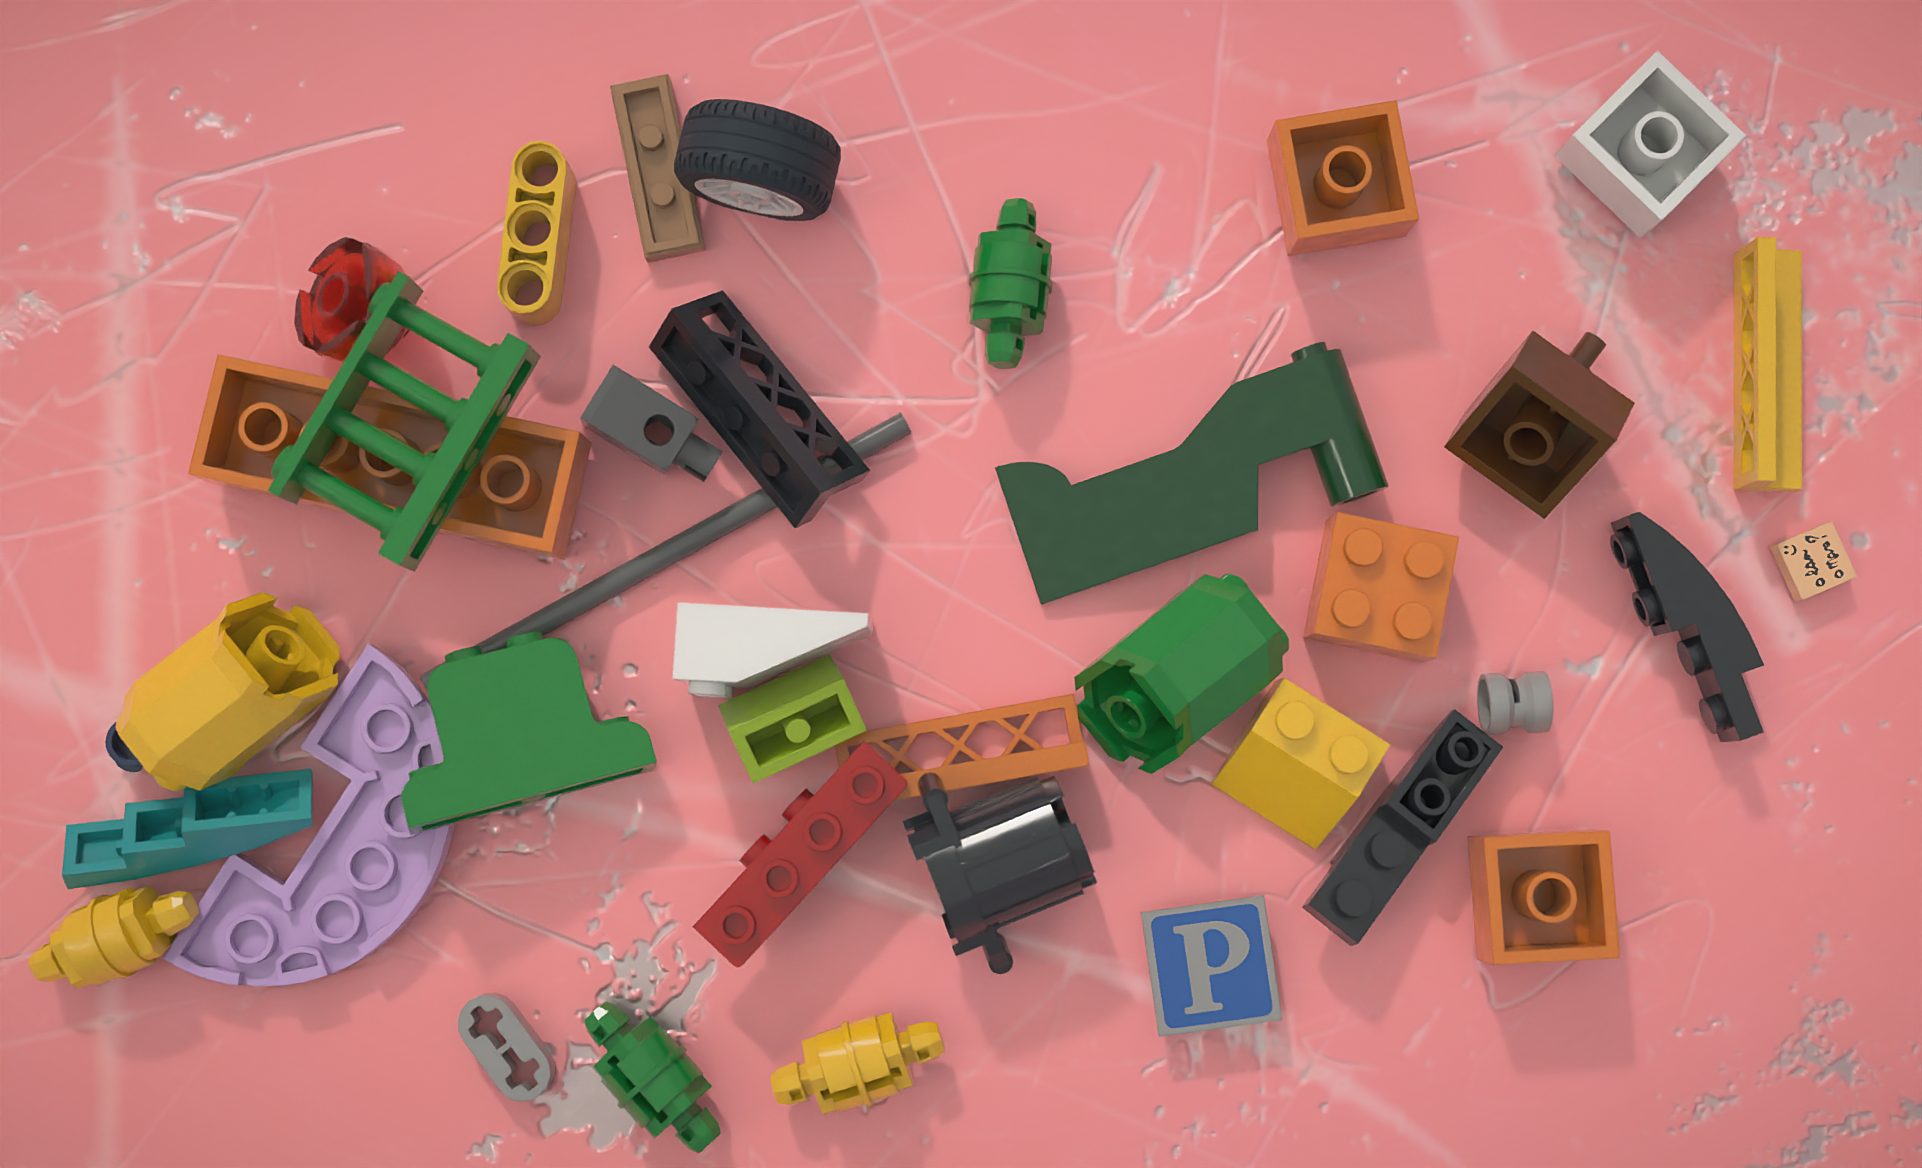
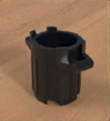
(998, 860)

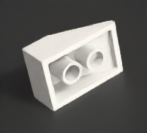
(748, 645)

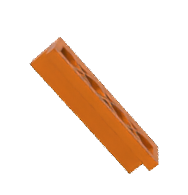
(982, 770)

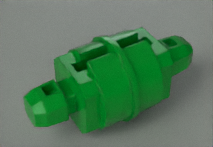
(1010, 283)
(652, 1077)

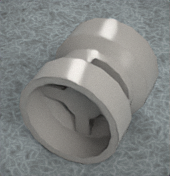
(1515, 703)

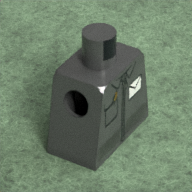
(624, 410)

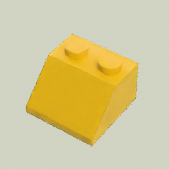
(1300, 763)

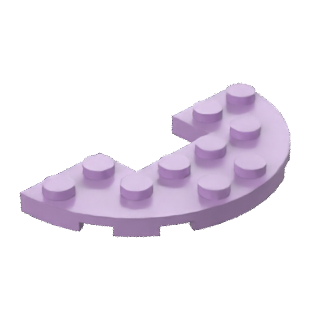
(361, 869)

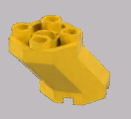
(228, 692)

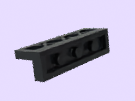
(746, 408)

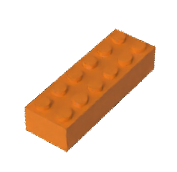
(515, 498)

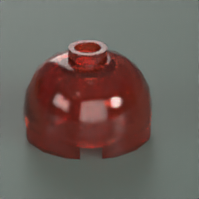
(340, 297)

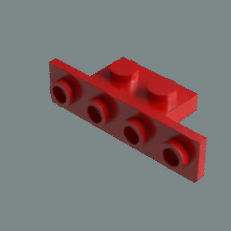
(801, 855)

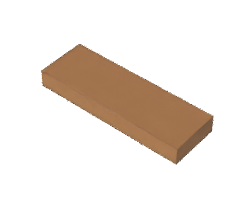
(649, 142)

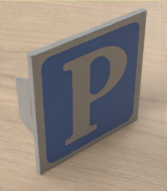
(1211, 966)

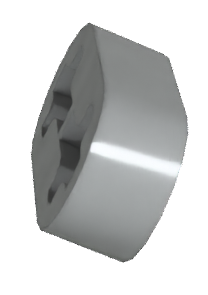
(494, 1055)

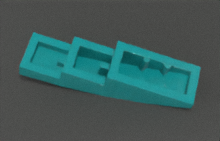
(188, 829)

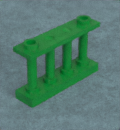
(437, 475)

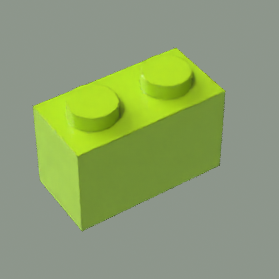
(792, 718)

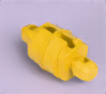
(113, 936)
(857, 1063)

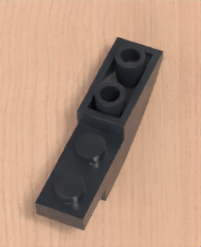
(1684, 596)
(1401, 827)

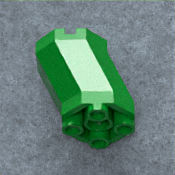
(1181, 672)

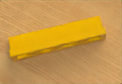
(1767, 368)

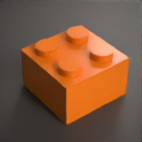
(1342, 178)
(1381, 587)
(1543, 897)

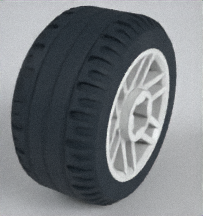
(757, 159)

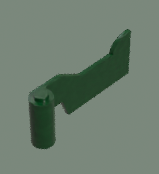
(1201, 488)

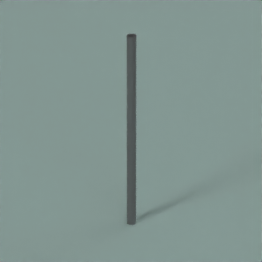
(677, 547)

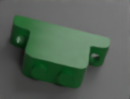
(516, 734)

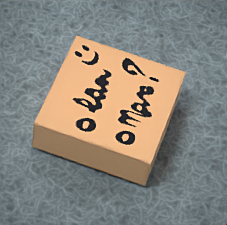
(1813, 561)

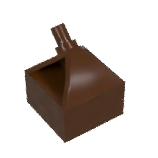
(1541, 422)

